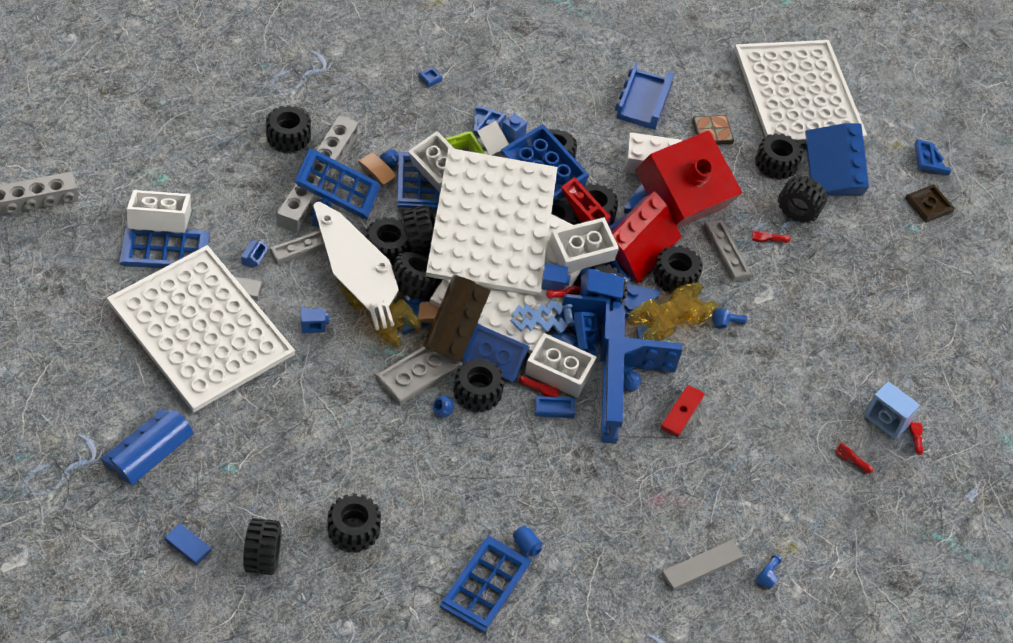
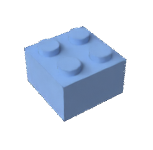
(891, 410)

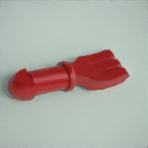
(764, 236)
(574, 290)
(545, 389)
(916, 431)
(847, 454)

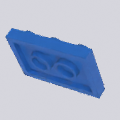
(498, 349)

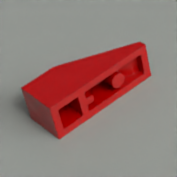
(583, 202)

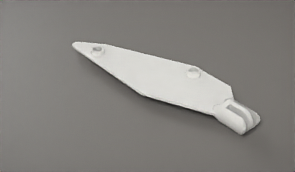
(358, 264)

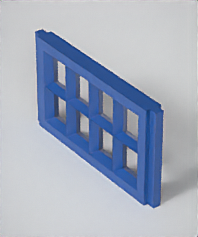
(306, 168)
(408, 202)
(129, 239)
(466, 614)

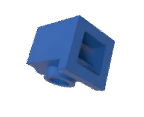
(313, 320)

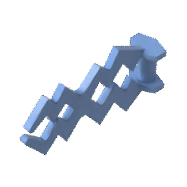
(536, 317)

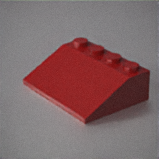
(644, 235)

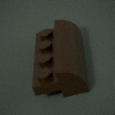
(456, 318)

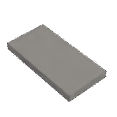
(416, 373)

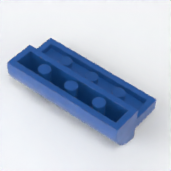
(148, 445)

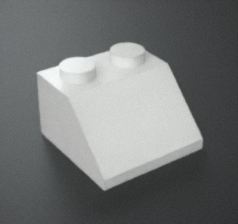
(493, 139)

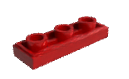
(682, 411)

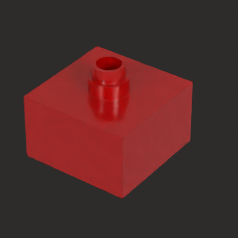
(690, 178)

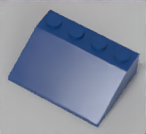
(543, 148)
(838, 159)

